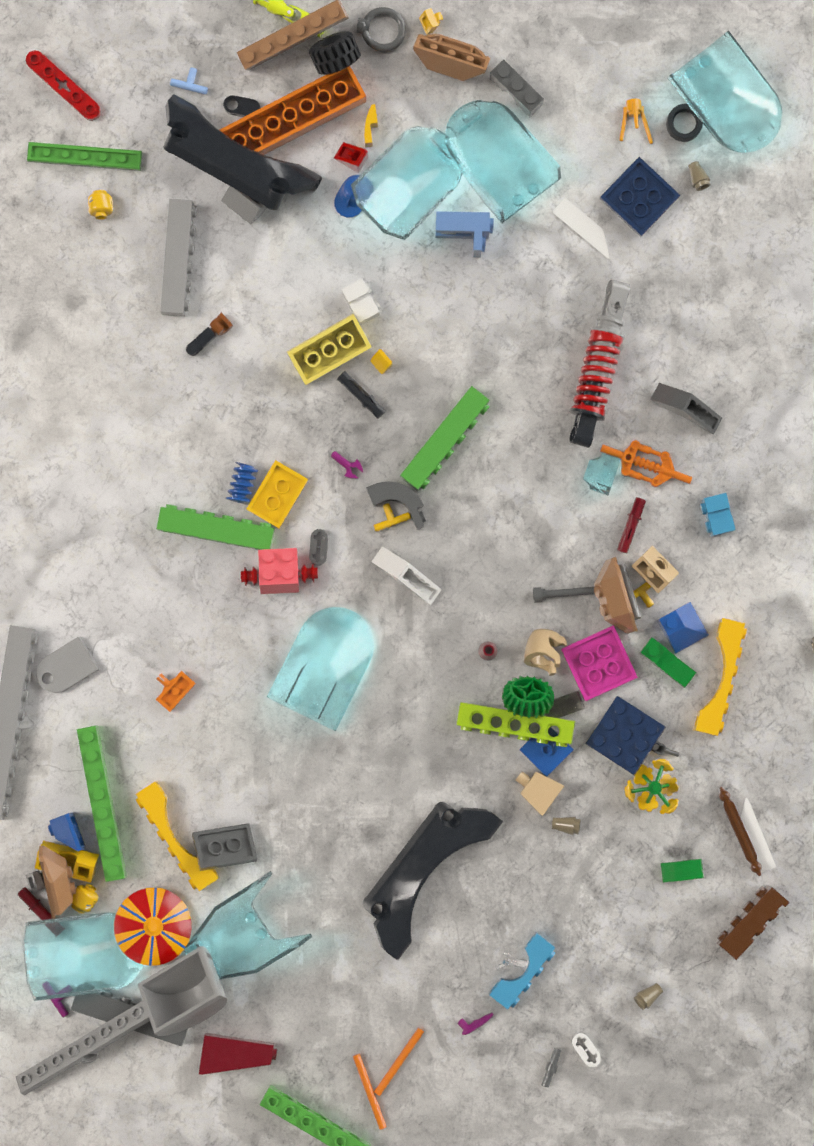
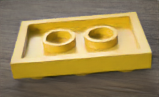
(277, 494)

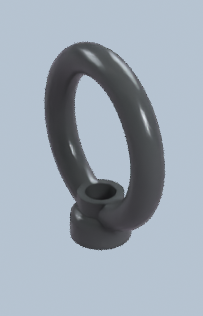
(363, 28)

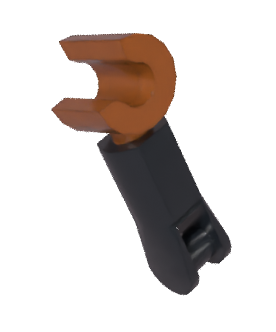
(219, 325)

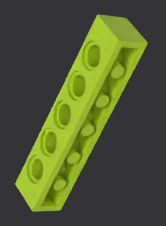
(467, 711)

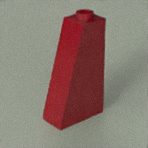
(233, 1053)

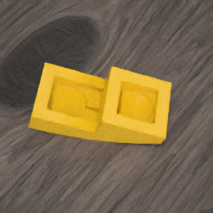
(371, 122)

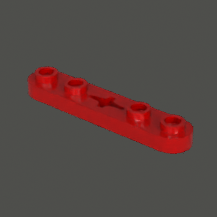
(76, 97)

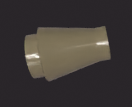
(698, 176)
(567, 825)
(647, 996)

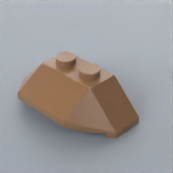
(450, 56)
(613, 597)
(57, 881)

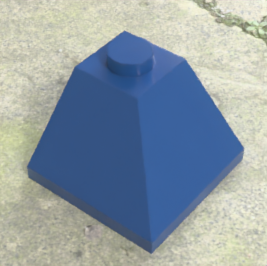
(682, 627)
(67, 831)

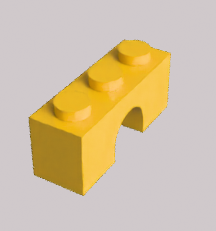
(82, 862)

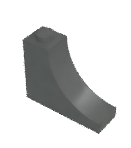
(687, 406)

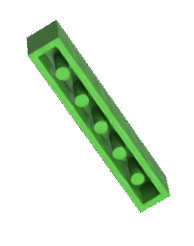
(444, 439)
(215, 529)

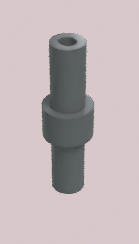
(551, 1067)

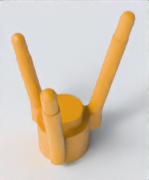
(634, 109)

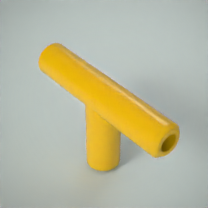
(391, 520)
(641, 591)

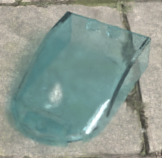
(499, 157)

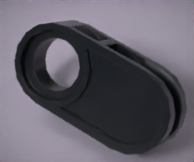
(244, 108)

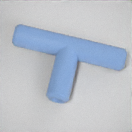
(189, 84)

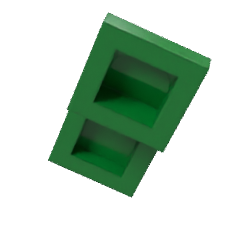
(682, 870)

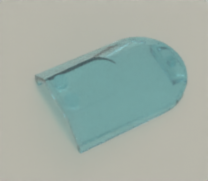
(730, 96)
(407, 181)
(325, 666)
(75, 957)

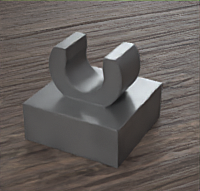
(35, 881)

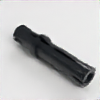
(366, 400)

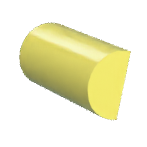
(329, 349)

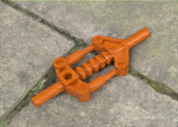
(665, 470)

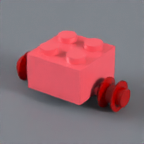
(278, 571)

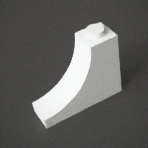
(406, 575)

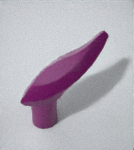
(467, 1029)

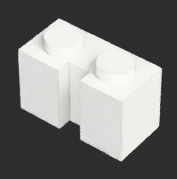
(360, 301)

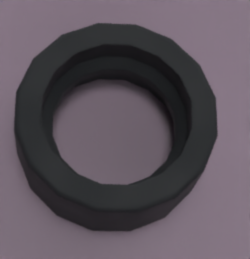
(670, 125)

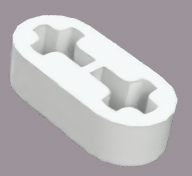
(589, 1046)

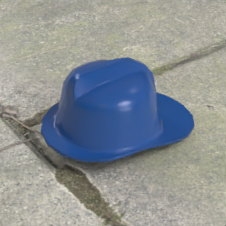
(345, 201)

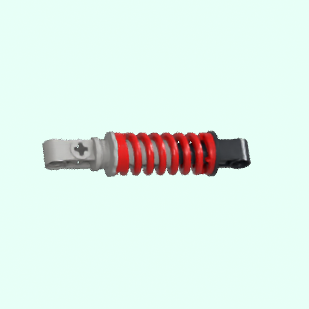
(598, 365)

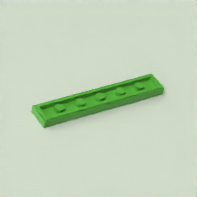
(84, 156)

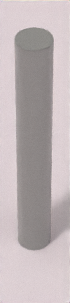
(629, 589)

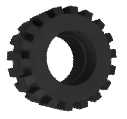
(334, 53)

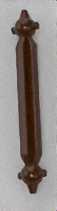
(740, 831)

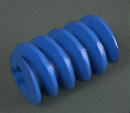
(242, 483)

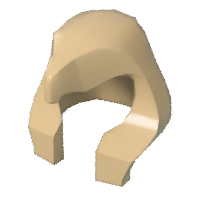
(542, 643)

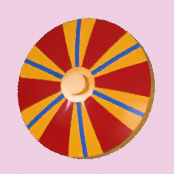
(152, 926)

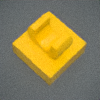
(430, 20)

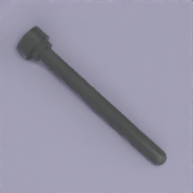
(541, 594)

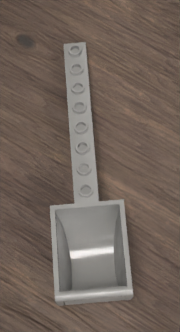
(172, 1002)

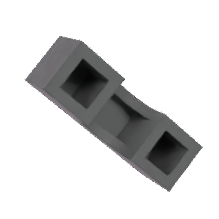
(525, 96)

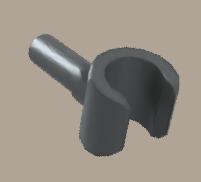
(662, 749)

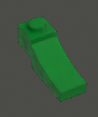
(667, 662)

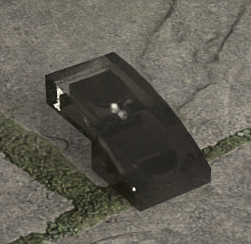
(566, 705)

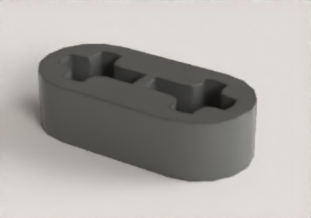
(323, 548)

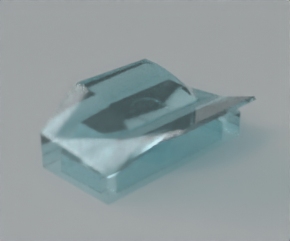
(601, 473)

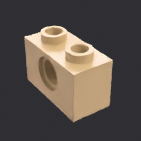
(655, 569)

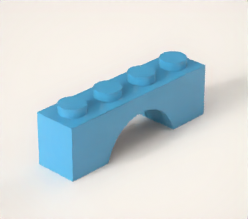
(507, 991)

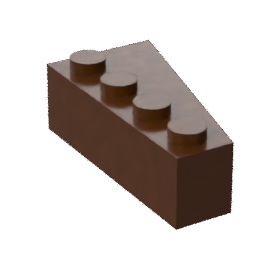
(751, 921)

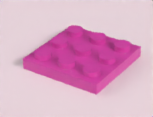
(599, 663)

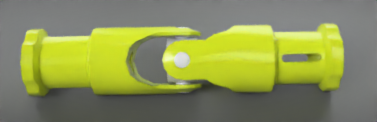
(279, 7)

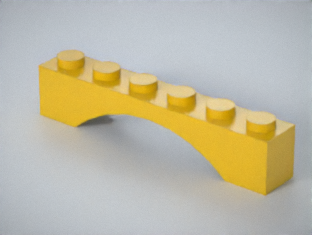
(729, 638)
(155, 803)

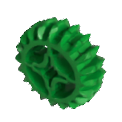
(528, 697)

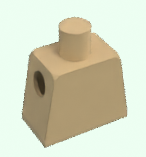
(539, 790)

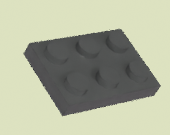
(224, 847)

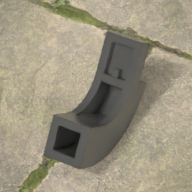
(400, 493)

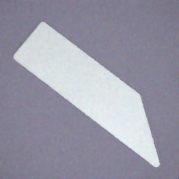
(582, 225)
(757, 838)

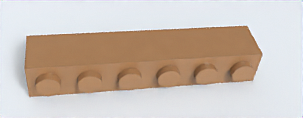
(292, 35)

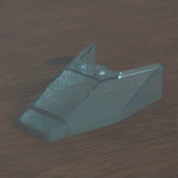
(239, 937)

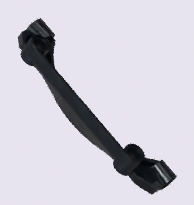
(242, 168)
(428, 847)

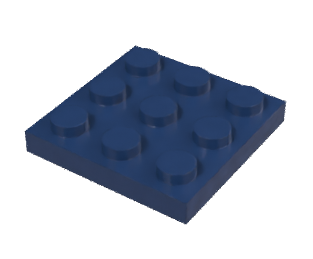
(639, 196)
(625, 735)

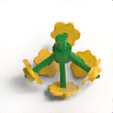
(666, 785)

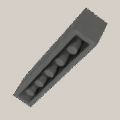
(106, 1007)

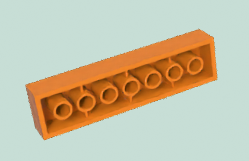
(298, 112)

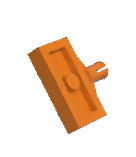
(174, 690)

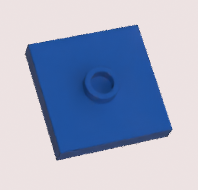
(545, 756)

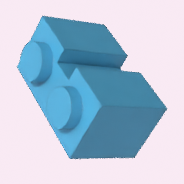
(717, 515)

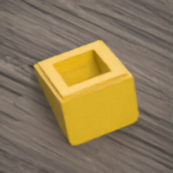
(381, 361)

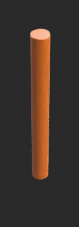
(399, 1061)
(369, 1091)

